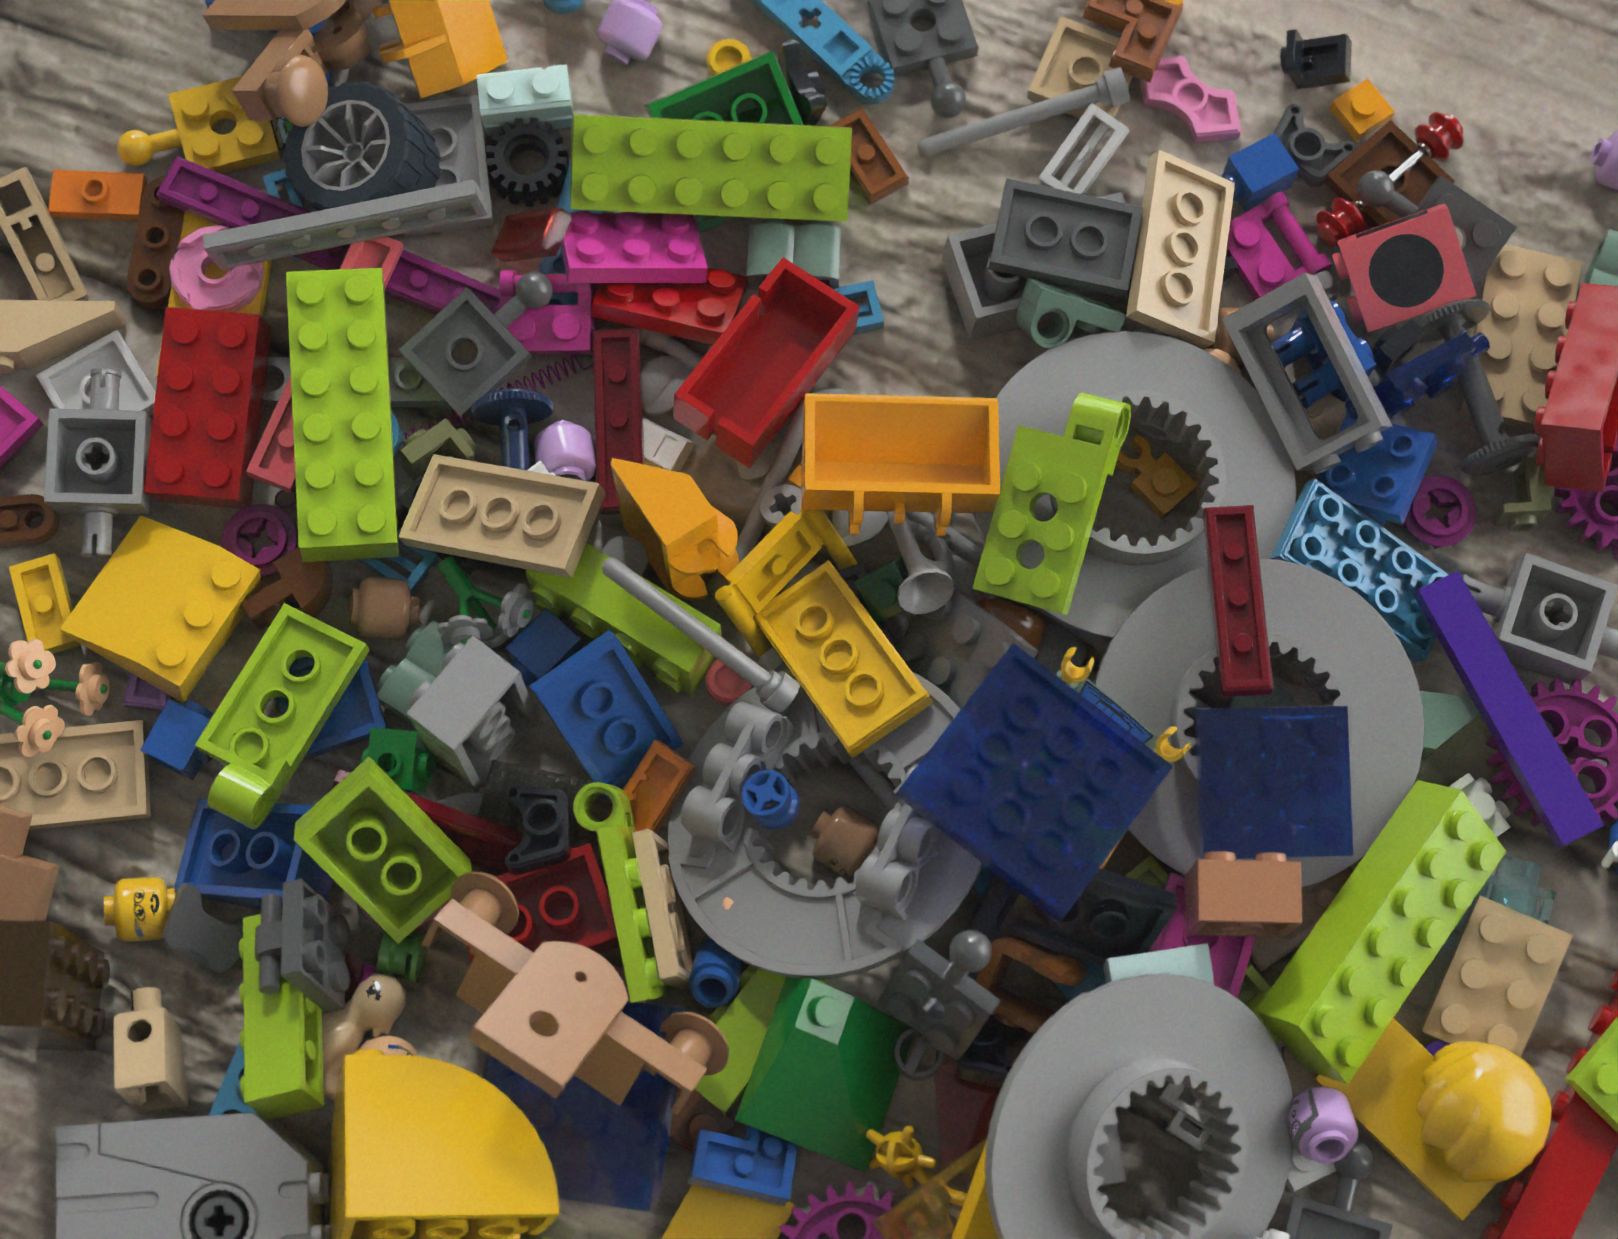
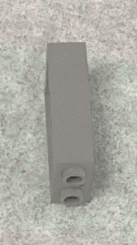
(1250, 337)

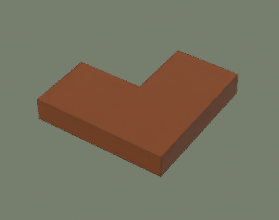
(1144, 29)
(872, 161)

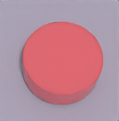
(725, 684)

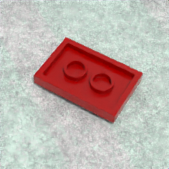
(675, 309)

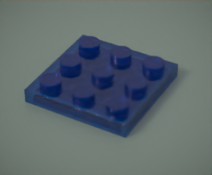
(1274, 781)

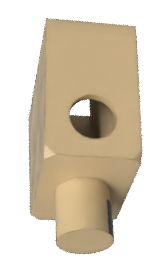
(149, 1055)

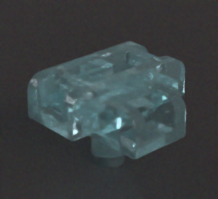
(1518, 892)

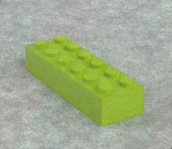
(709, 167)
(342, 415)
(1381, 931)

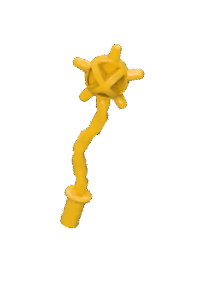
(904, 1159)

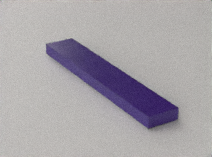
(1508, 710)

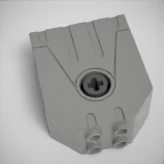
(185, 1178)

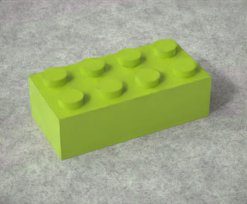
(602, 605)

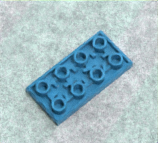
(1365, 557)

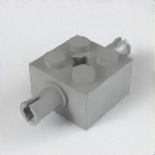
(79, 440)
(1577, 624)

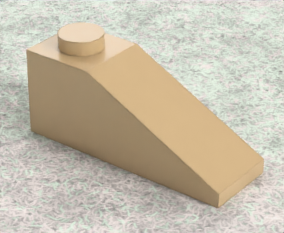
(37, 239)
(49, 328)

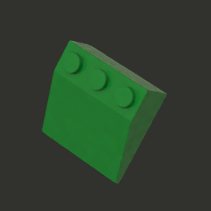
(743, 93)

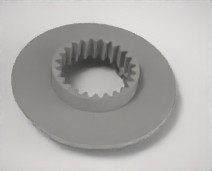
(1172, 396)
(1341, 653)
(784, 924)
(1089, 1064)

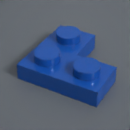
(747, 1167)

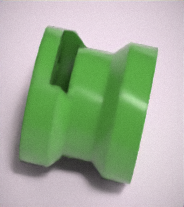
(402, 958)

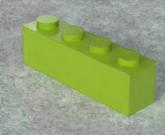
(744, 1028)
(278, 1041)

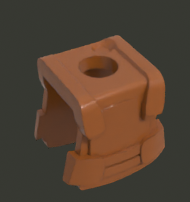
(1015, 1010)

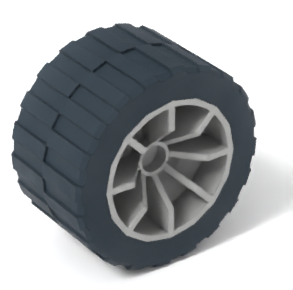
(360, 150)

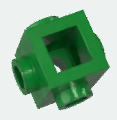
(401, 757)

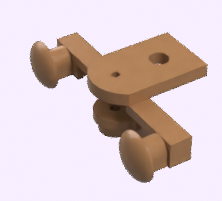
(292, 68)
(563, 1006)

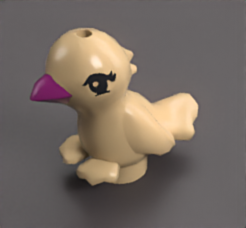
(372, 1007)

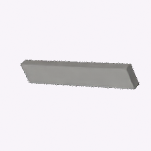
(346, 224)

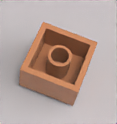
(1243, 896)

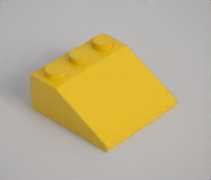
(164, 606)

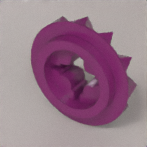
(1444, 493)
(250, 523)

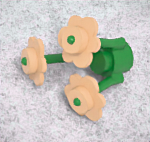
(30, 670)

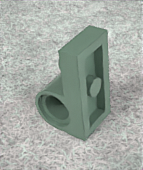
(1067, 311)

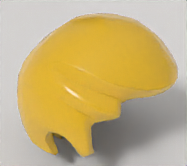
(1484, 1110)

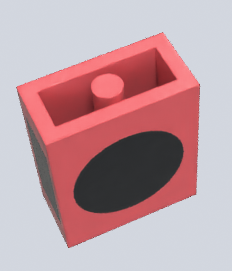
(1404, 268)

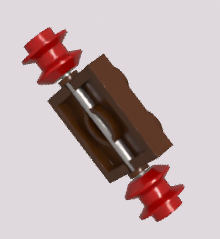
(1398, 156)

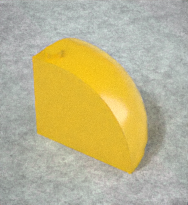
(432, 1155)

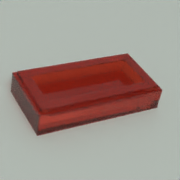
(531, 235)

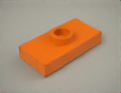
(96, 195)
(657, 785)

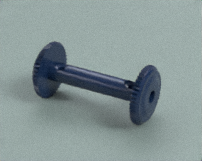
(508, 409)

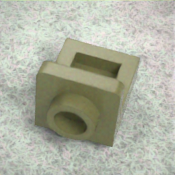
(439, 440)
(1532, 498)

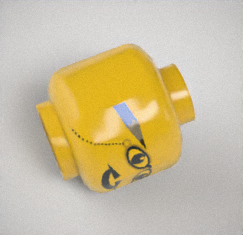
(139, 908)

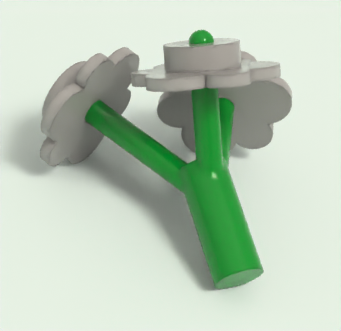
(515, 608)

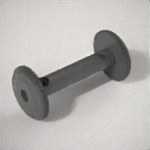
(1498, 450)

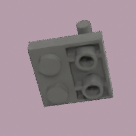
(307, 944)

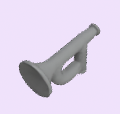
(928, 580)

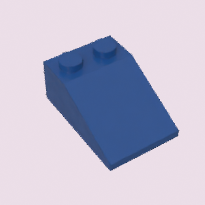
(244, 863)

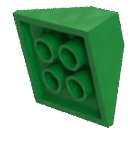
(824, 1072)

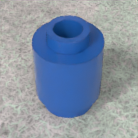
(714, 975)

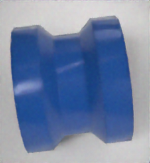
(770, 787)

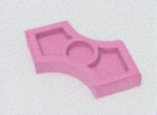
(1206, 111)

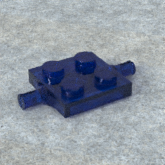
(1425, 375)

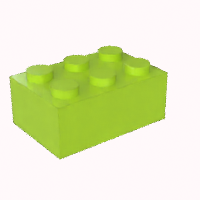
(382, 849)

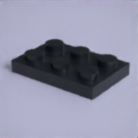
(1107, 920)

